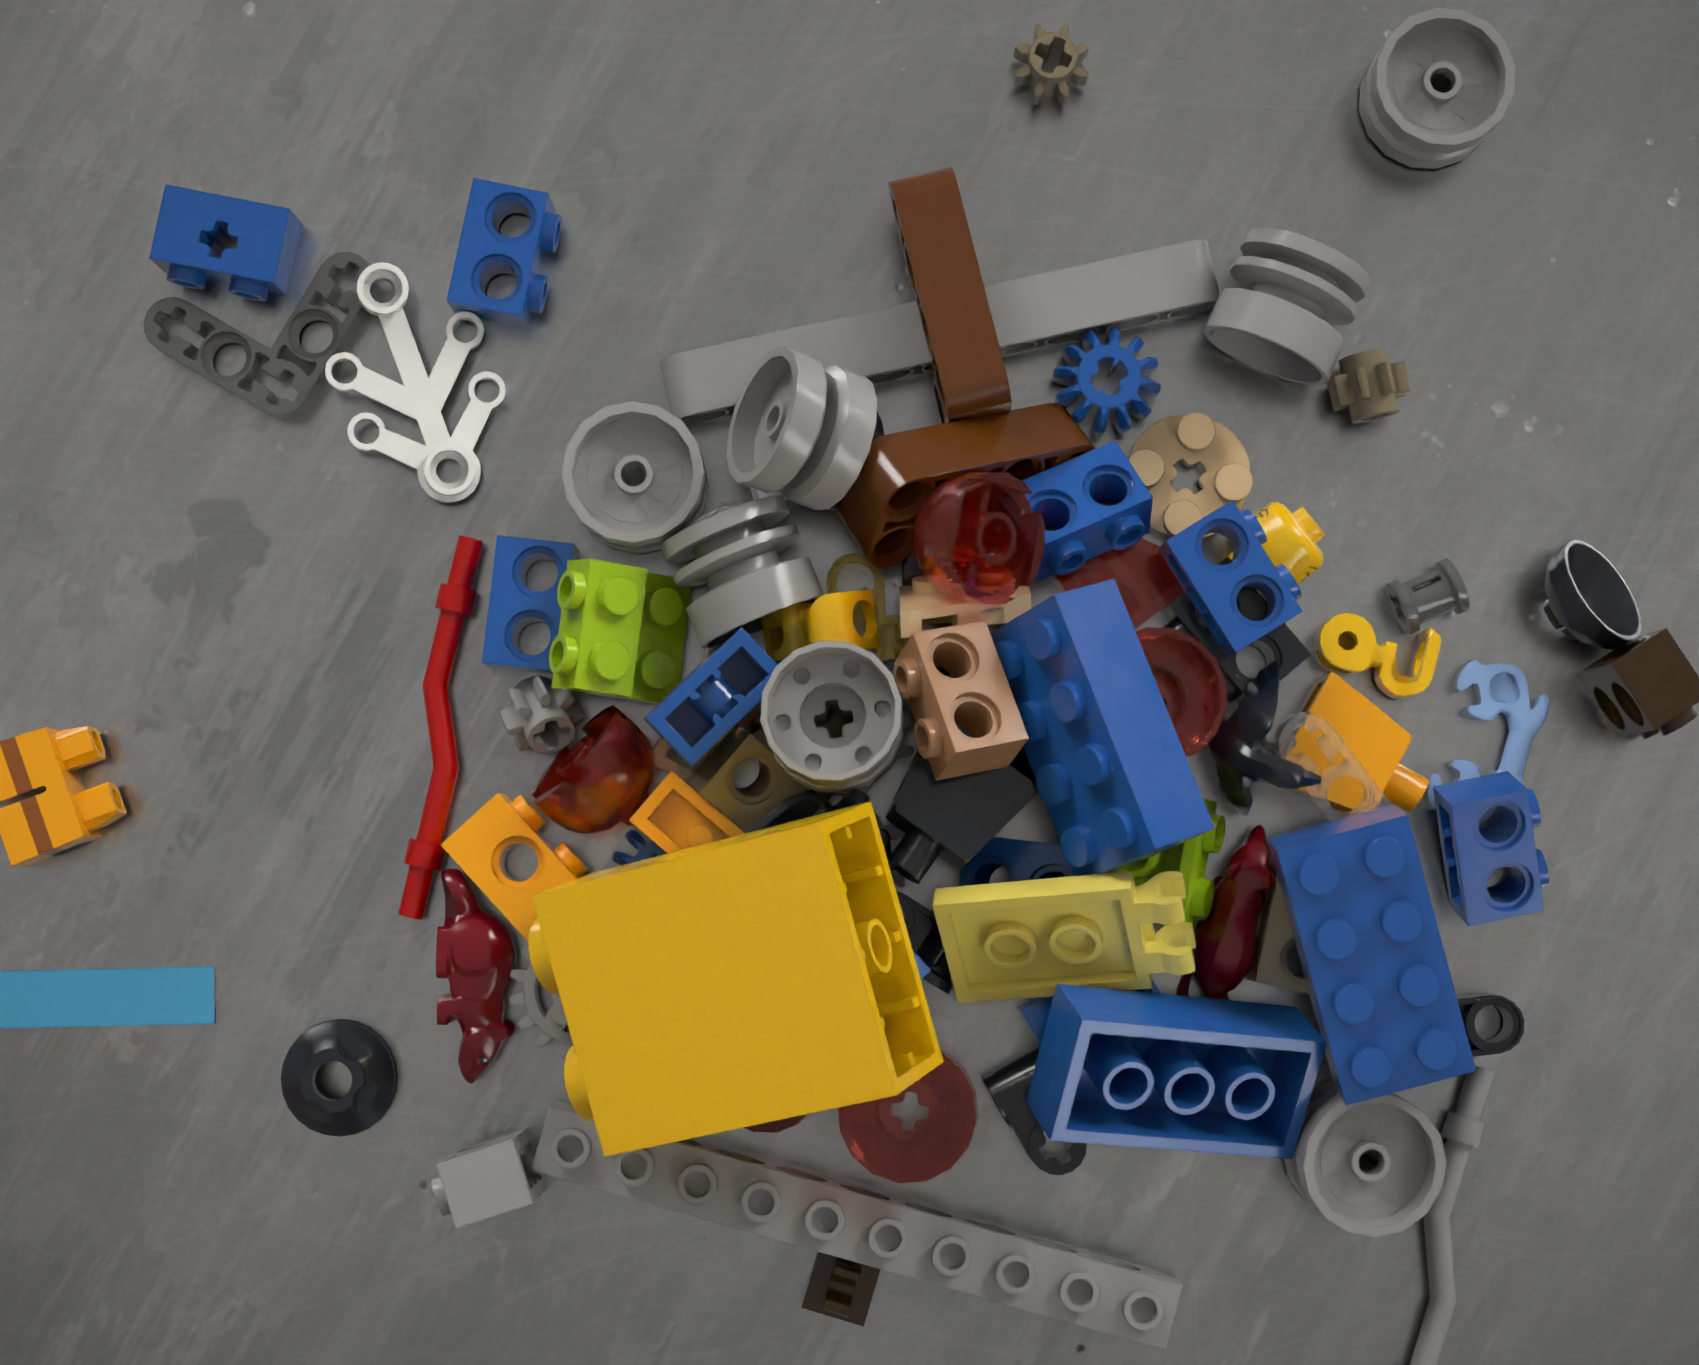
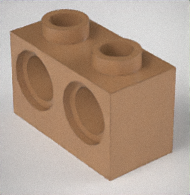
(973, 698)

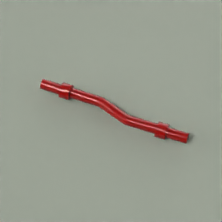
(425, 852)

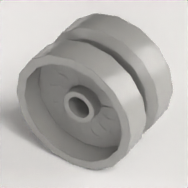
(1437, 88)
(801, 428)
(631, 438)
(1373, 1190)

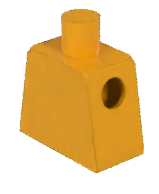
(1370, 736)

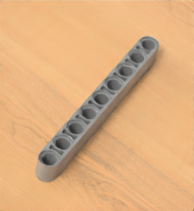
(1025, 313)

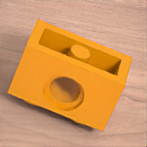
(482, 848)

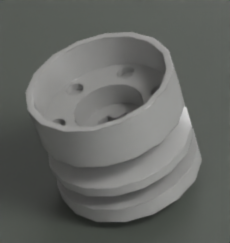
(1287, 305)
(740, 568)
(823, 680)

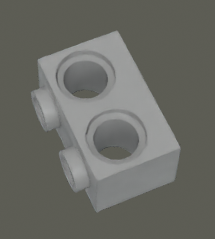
(488, 1179)

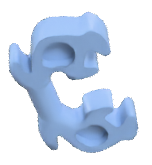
(1496, 690)

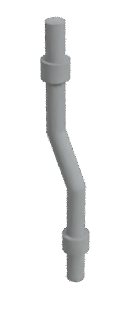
(1462, 1132)

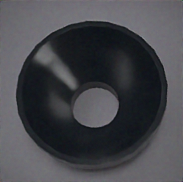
(1589, 598)
(372, 1070)

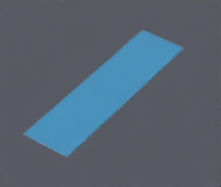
(107, 997)

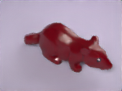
(1228, 935)
(477, 959)

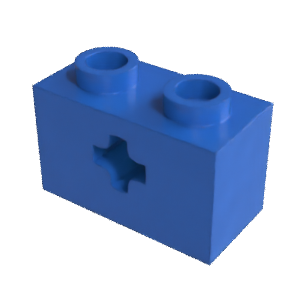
(197, 221)
(713, 697)

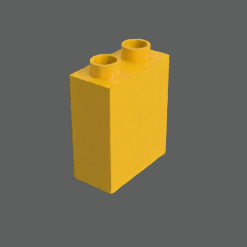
(735, 982)

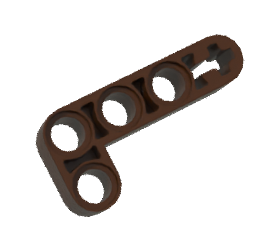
(950, 296)
(913, 463)

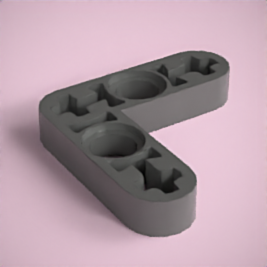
(285, 355)

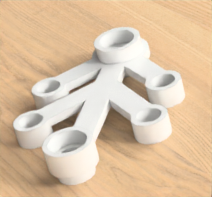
(420, 396)

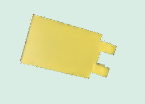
(1063, 930)

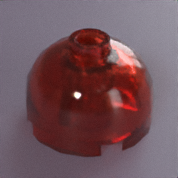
(979, 537)
(599, 777)

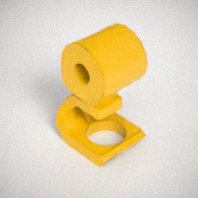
(824, 620)
(1349, 646)

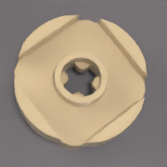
(1198, 442)

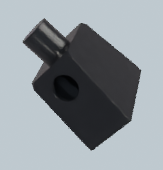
(951, 815)

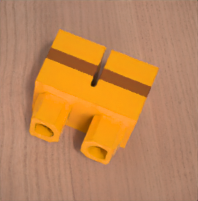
(65, 812)

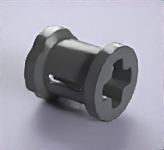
(1428, 596)

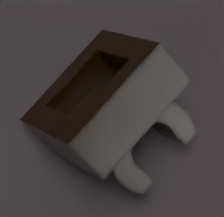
(840, 1288)

